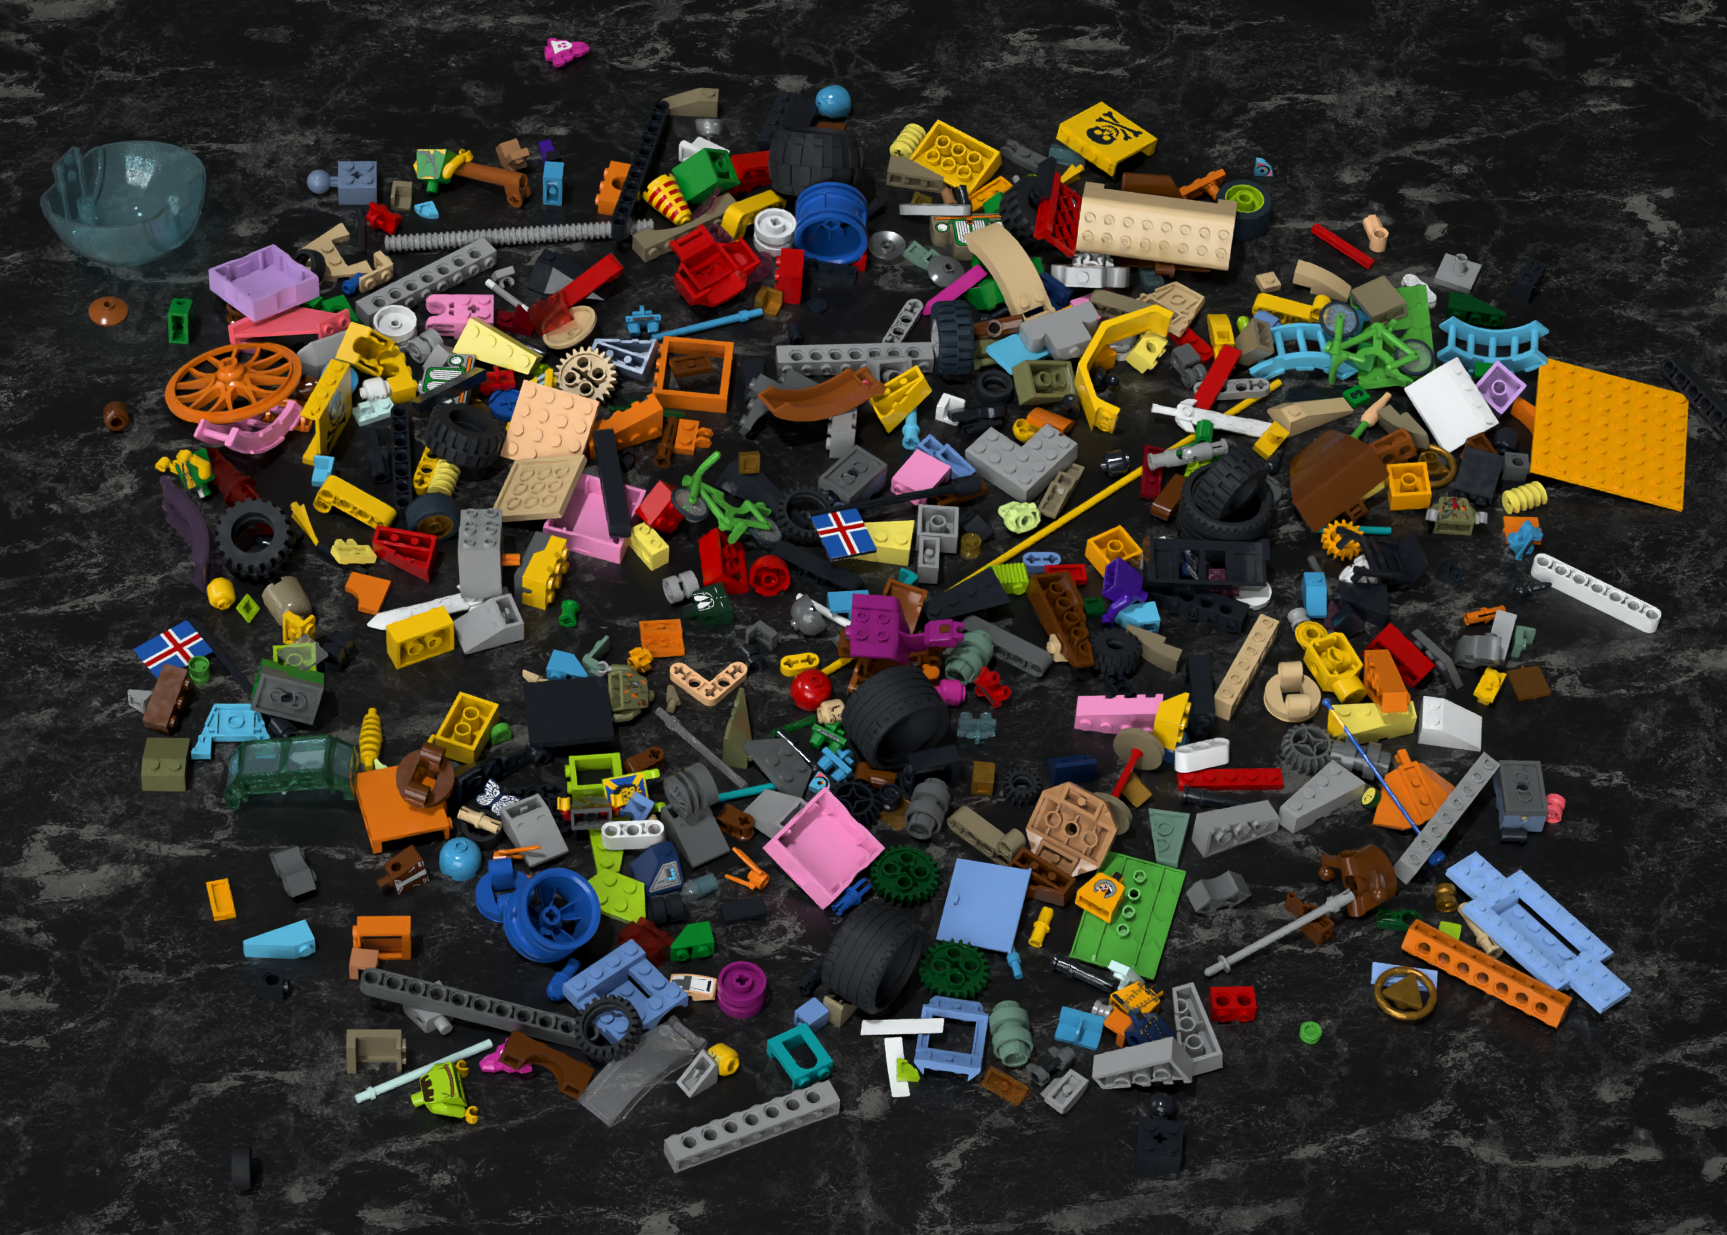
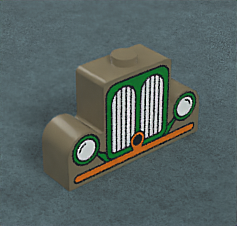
(951, 228)

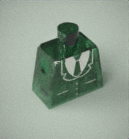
(710, 606)

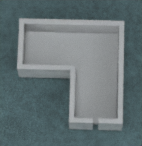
(1025, 469)

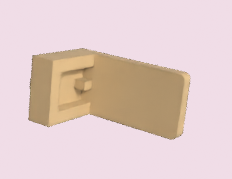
(383, 273)

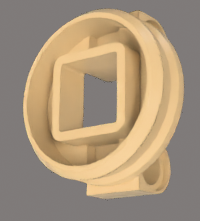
(1296, 706)

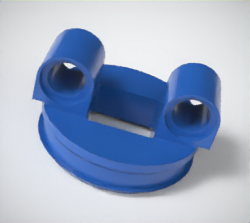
(500, 877)

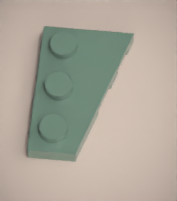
(1168, 835)

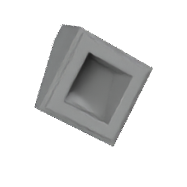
(139, 699)

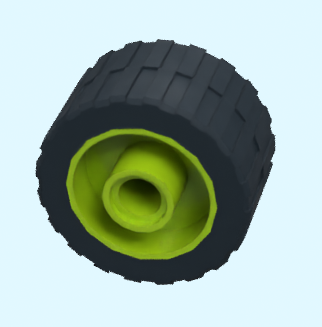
(1252, 208)

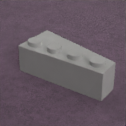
(1324, 793)

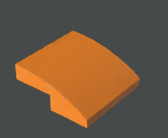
(1041, 417)
(662, 637)

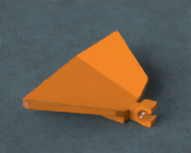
(1418, 791)

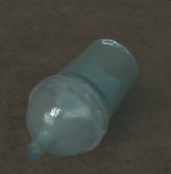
(700, 886)

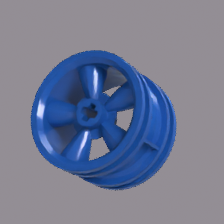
(831, 205)
(546, 918)

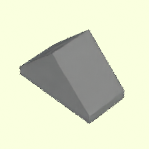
(439, 356)
(699, 1075)

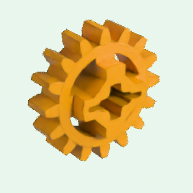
(1349, 550)

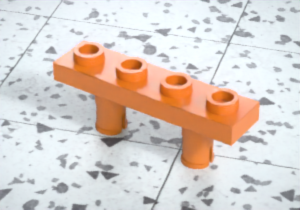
(1205, 185)

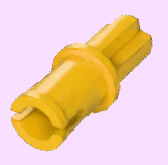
(1041, 927)

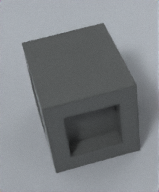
(1184, 357)
(1515, 466)

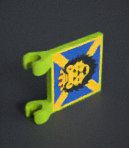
(628, 784)

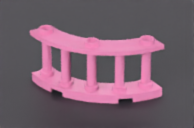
(238, 435)

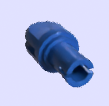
(851, 896)
(555, 987)

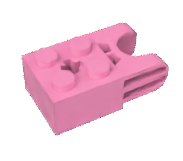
(456, 311)

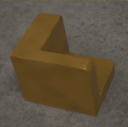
(769, 300)
(983, 778)
(1136, 790)

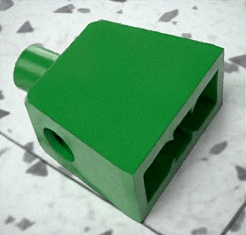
(180, 313)

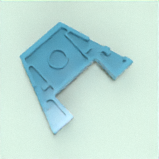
(229, 724)

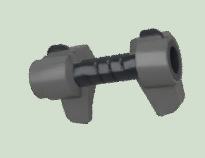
(1060, 1059)

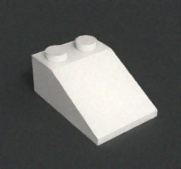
(1448, 725)

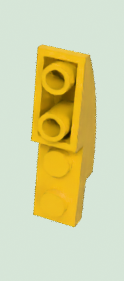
(1219, 332)

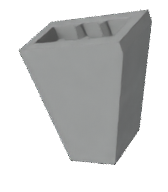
(1503, 627)

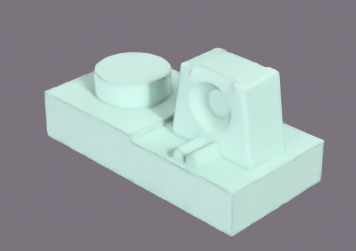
(372, 412)
(1124, 974)

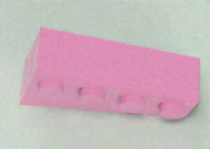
(1115, 714)

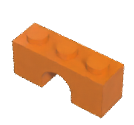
(611, 187)

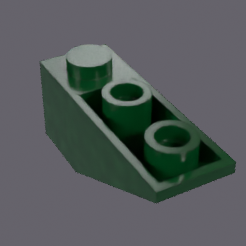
(1473, 311)

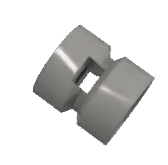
(423, 345)
(679, 587)

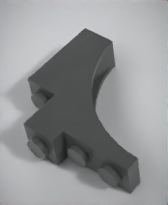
(789, 381)

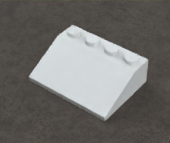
(1451, 405)

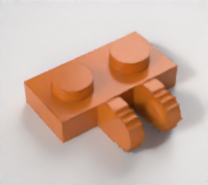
(691, 436)

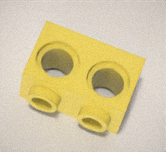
(649, 546)

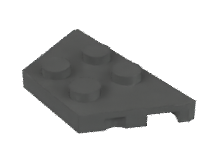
(780, 764)

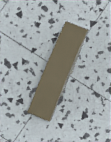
(1060, 490)

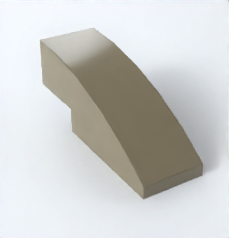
(1391, 421)
(1156, 650)

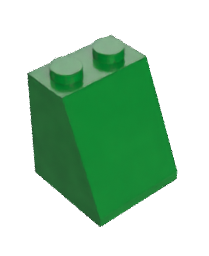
(704, 173)

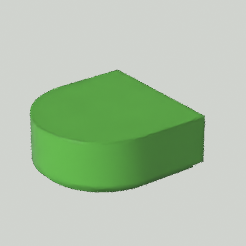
(500, 733)

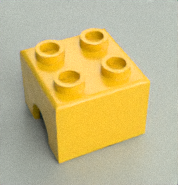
(363, 347)

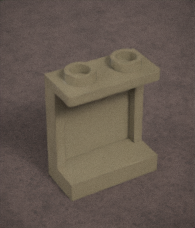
(1379, 301)
(375, 1046)

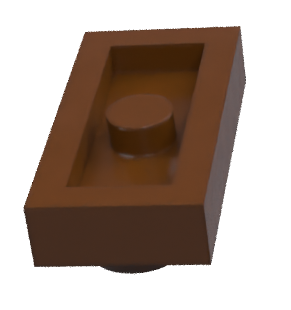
(691, 365)

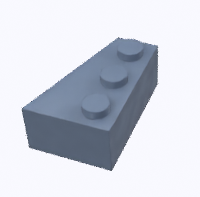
(630, 357)

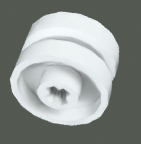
(774, 230)
(397, 324)

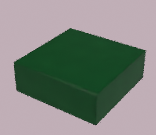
(1093, 607)

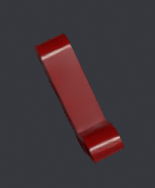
(592, 279)

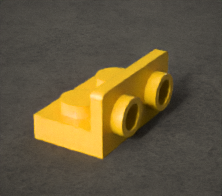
(295, 627)

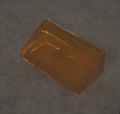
(1005, 1086)

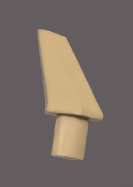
(531, 677)

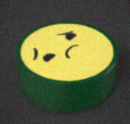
(1371, 797)

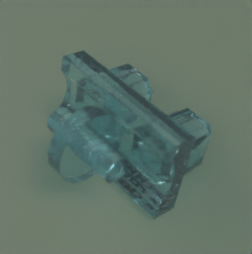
(976, 728)

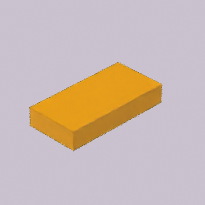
(221, 899)

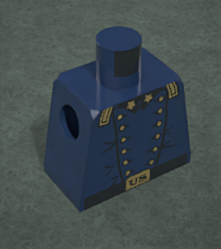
(1146, 1028)

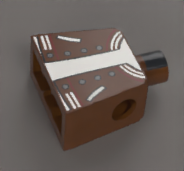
(404, 872)

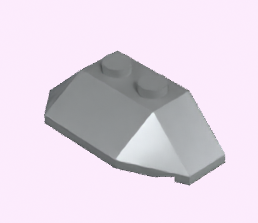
(319, 353)

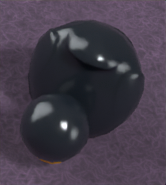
(1100, 379)

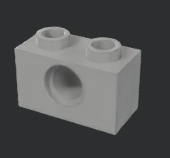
(928, 559)

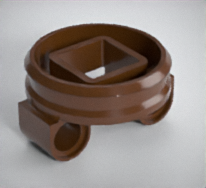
(431, 758)

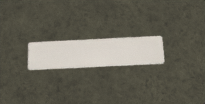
(902, 1026)

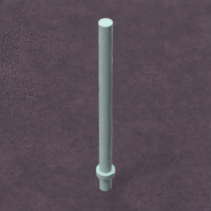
(371, 1093)

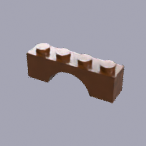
(570, 1074)

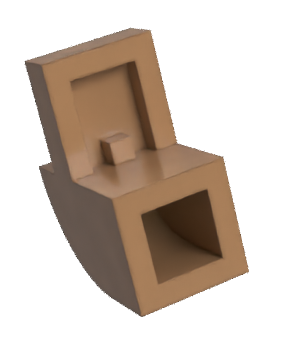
(511, 155)

